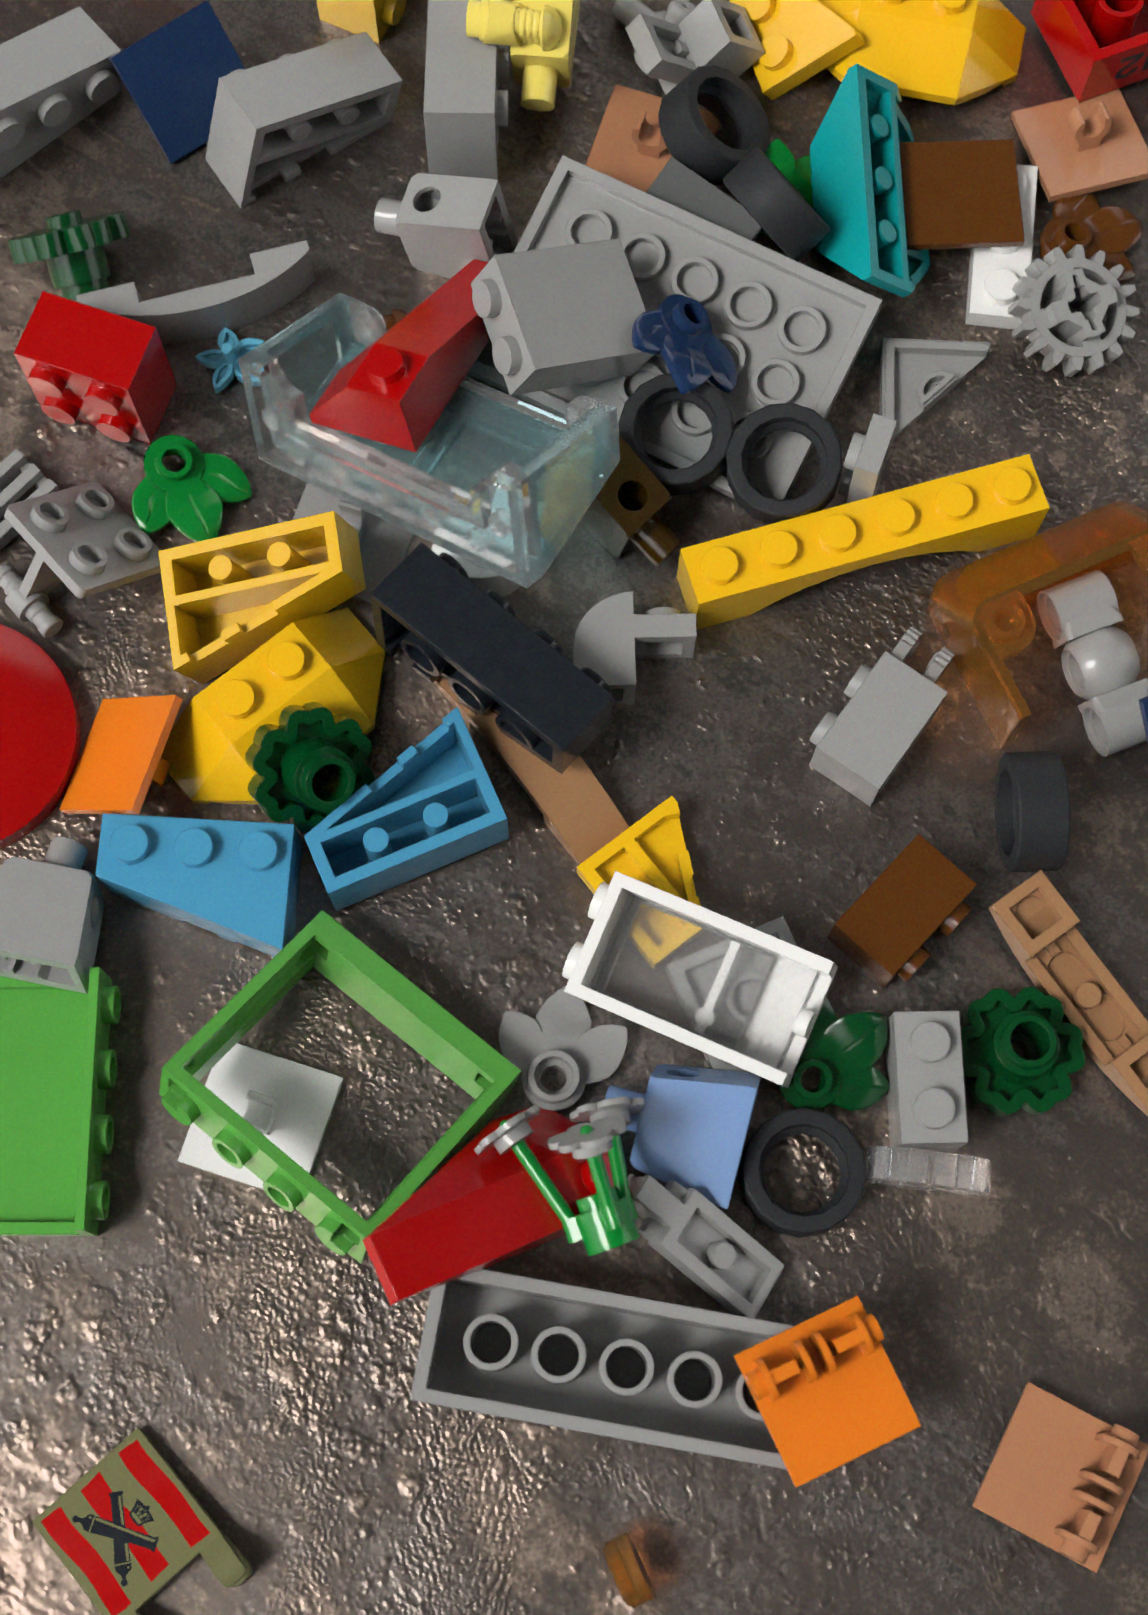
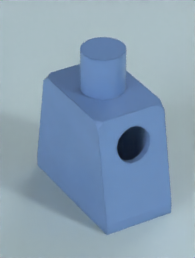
(693, 1127)

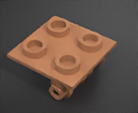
(1062, 1476)

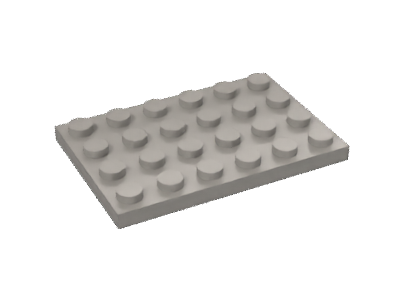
(779, 319)

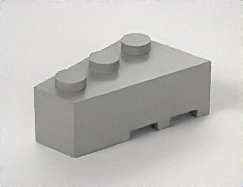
(296, 107)

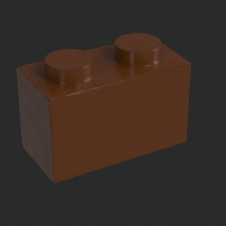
(902, 912)

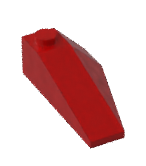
(409, 372)

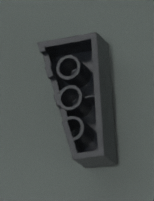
(490, 657)

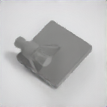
(77, 540)

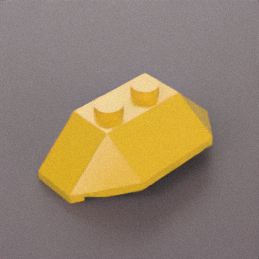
(934, 46)
(308, 661)

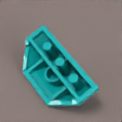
(860, 184)

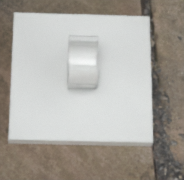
(277, 1098)

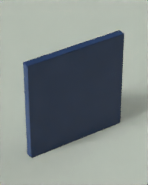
(177, 77)

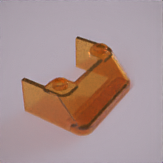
(987, 604)

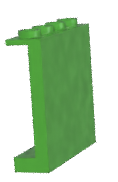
(54, 1106)

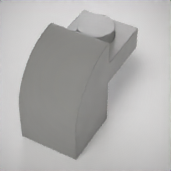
(709, 35)
(614, 637)

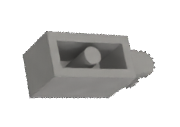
(881, 720)

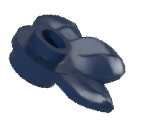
(686, 342)

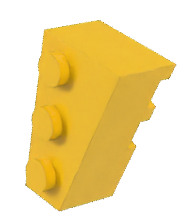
(251, 584)

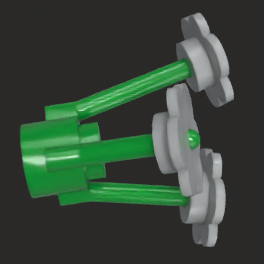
(605, 1216)

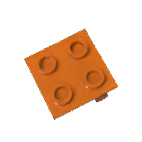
(827, 1390)

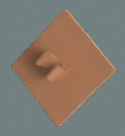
(630, 138)
(1082, 144)

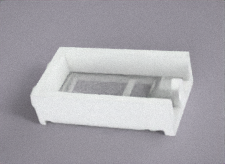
(699, 977)

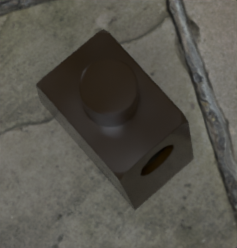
(630, 511)

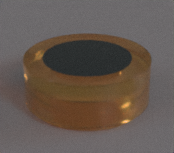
(628, 1571)

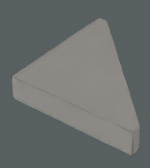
(920, 373)

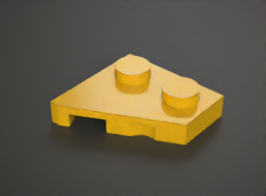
(797, 41)
(649, 852)

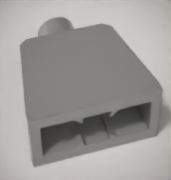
(448, 222)
(50, 917)

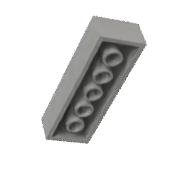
(594, 1364)

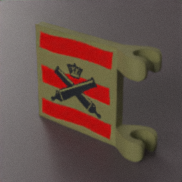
(134, 1530)

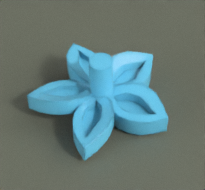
(226, 359)

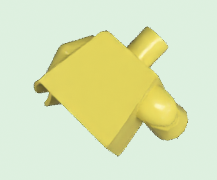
(539, 41)

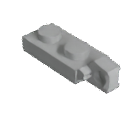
(705, 1244)

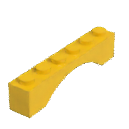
(948, 514)

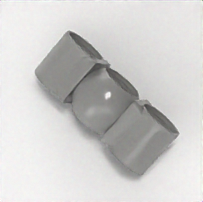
(1097, 659)

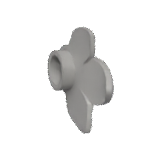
(564, 1041)

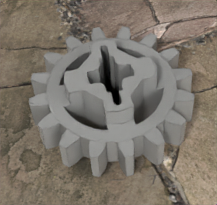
(1079, 286)

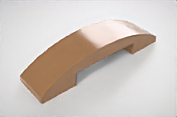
(571, 802)
(1064, 966)

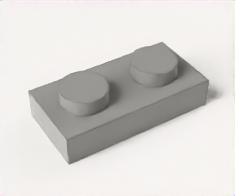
(867, 459)

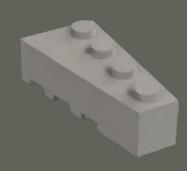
(52, 83)
(462, 95)

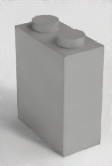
(560, 315)

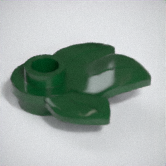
(844, 1055)

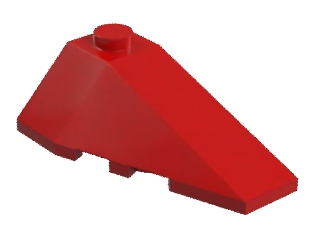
(477, 1212)

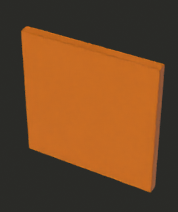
(122, 756)

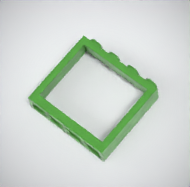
(395, 1004)

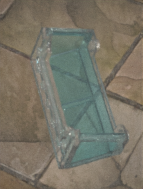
(485, 483)

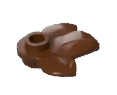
(1096, 228)

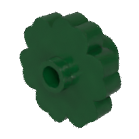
(72, 249)
(307, 764)
(1049, 1047)

